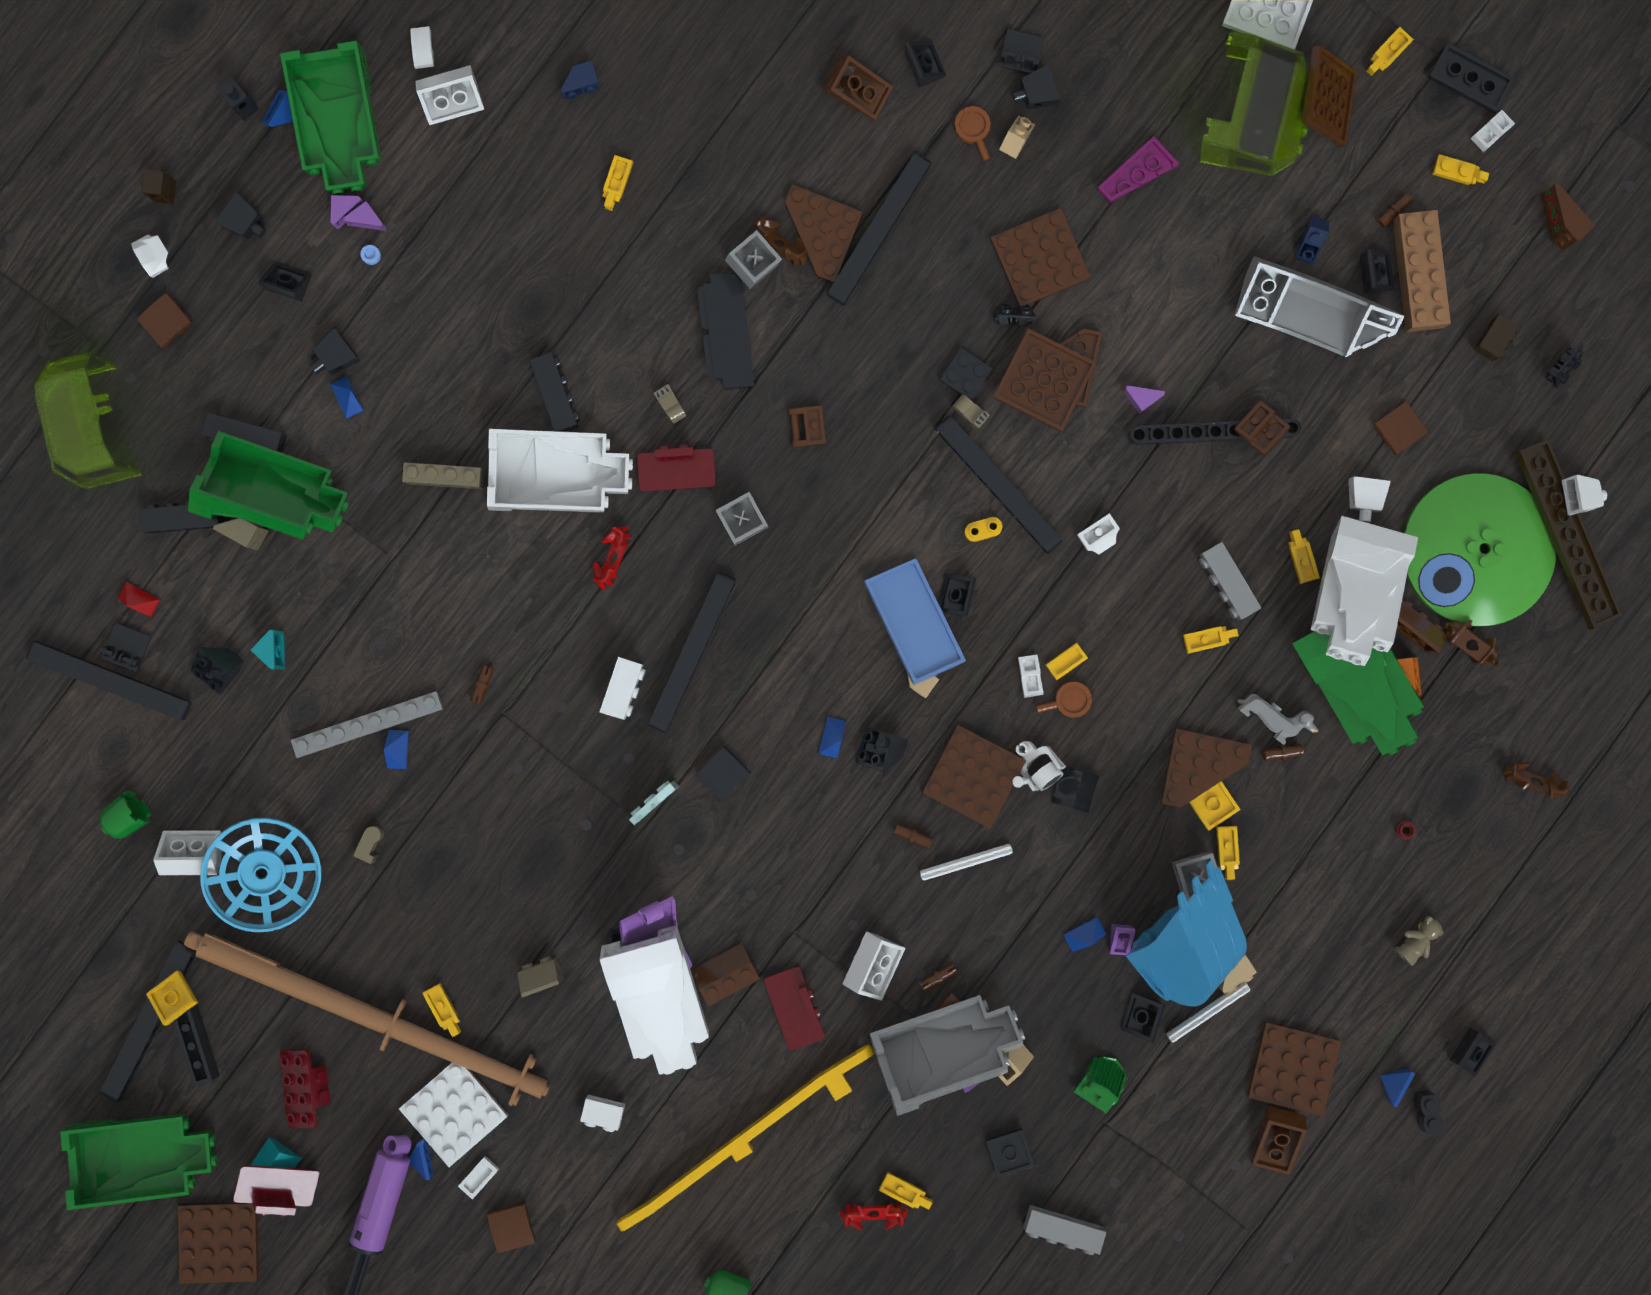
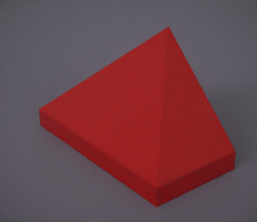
(138, 599)

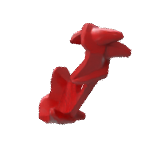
(618, 545)
(858, 1213)

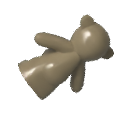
(1418, 942)

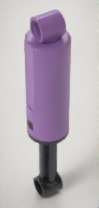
(378, 1206)

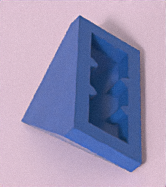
(279, 111)
(347, 397)
(832, 737)
(396, 749)
(1085, 935)
(1396, 1084)
(421, 1160)

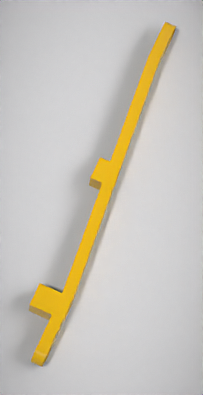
(740, 1144)

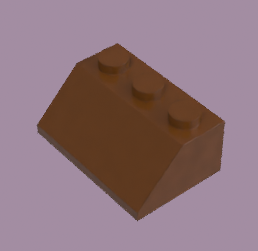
(1419, 629)
(725, 974)

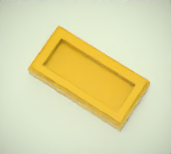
(1066, 661)

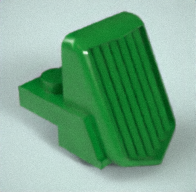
(1102, 1083)

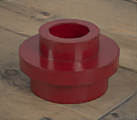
(1411, 830)

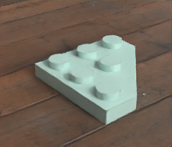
(653, 801)

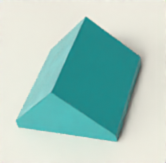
(271, 649)
(276, 1155)

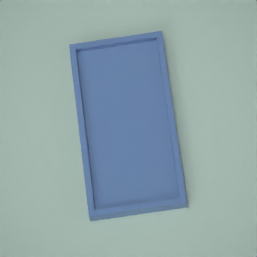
(914, 621)

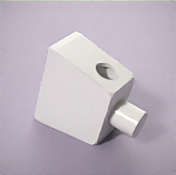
(1583, 494)
(1367, 496)

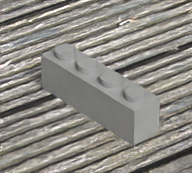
(1229, 581)
(1065, 1230)

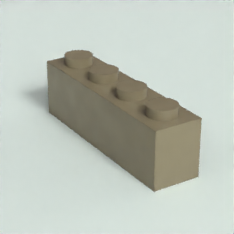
(443, 475)

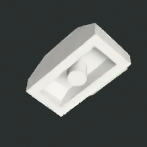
(151, 254)
(1100, 535)

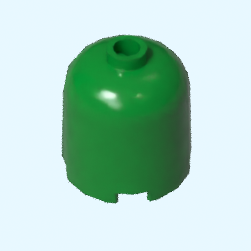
(124, 815)
(726, 1283)

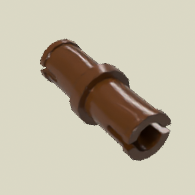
(1394, 209)
(481, 685)
(1282, 752)
(913, 835)
(938, 977)

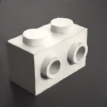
(602, 1113)

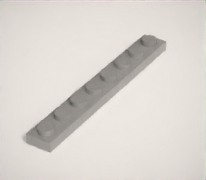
(367, 724)

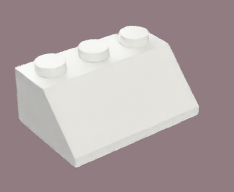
(449, 95)
(622, 688)
(184, 851)
(873, 966)

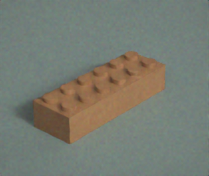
(1421, 271)

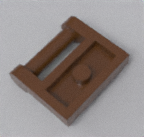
(813, 426)

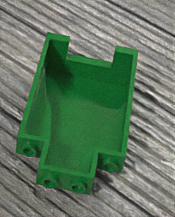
(333, 114)
(266, 489)
(1367, 697)
(134, 1159)

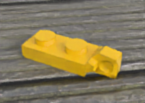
(1389, 50)
(1459, 171)
(616, 181)
(1302, 558)
(1208, 639)
(1228, 850)
(442, 1009)
(904, 1191)

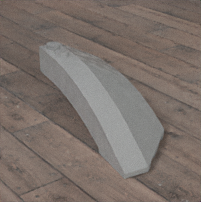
(1313, 309)

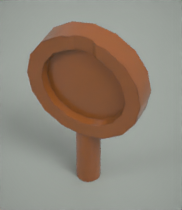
(972, 127)
(1071, 699)

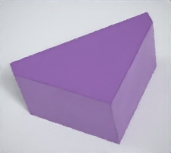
(341, 207)
(364, 217)
(1142, 397)
(1121, 939)

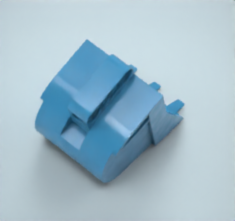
(1192, 943)

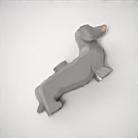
(1274, 720)

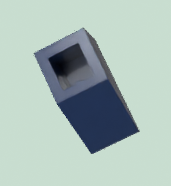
(580, 80)
(1312, 239)

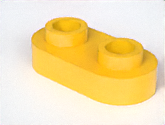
(983, 528)

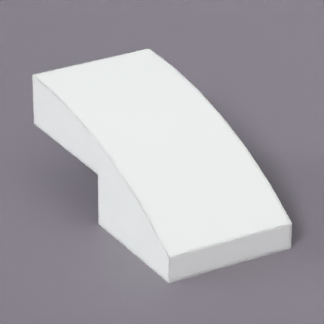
(422, 47)
(1492, 130)
(1030, 676)

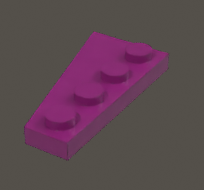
(1144, 166)

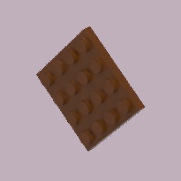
(1329, 96)
(1040, 258)
(1044, 380)
(974, 776)
(1294, 1068)
(218, 1243)

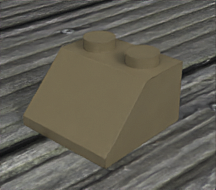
(243, 532)
(539, 976)

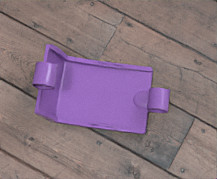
(648, 921)

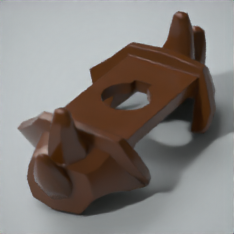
(766, 229)
(1459, 635)
(1552, 786)

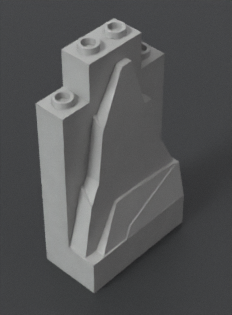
(945, 1051)

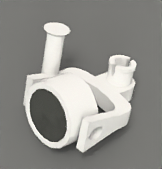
(1043, 777)

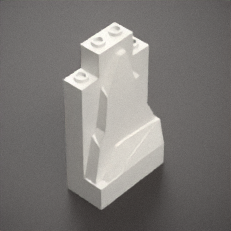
(554, 471)
(1362, 589)
(656, 999)

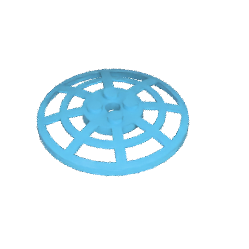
(260, 886)

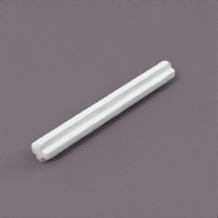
(965, 862)
(1207, 1012)

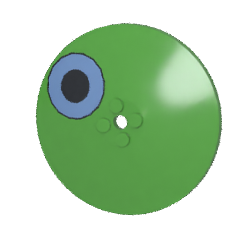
(1448, 564)

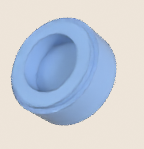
(370, 254)

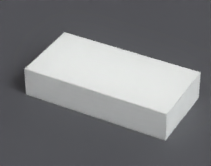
(478, 1177)

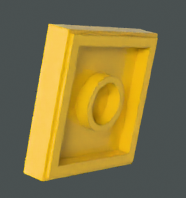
(1214, 806)
(171, 998)

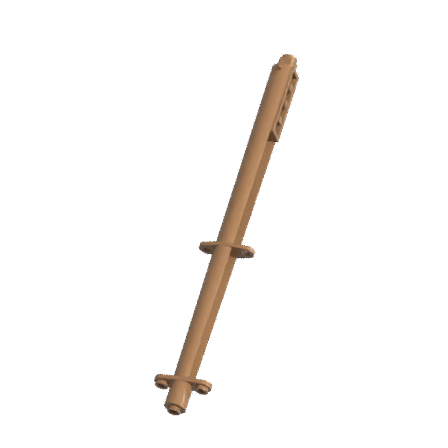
(270, 973)

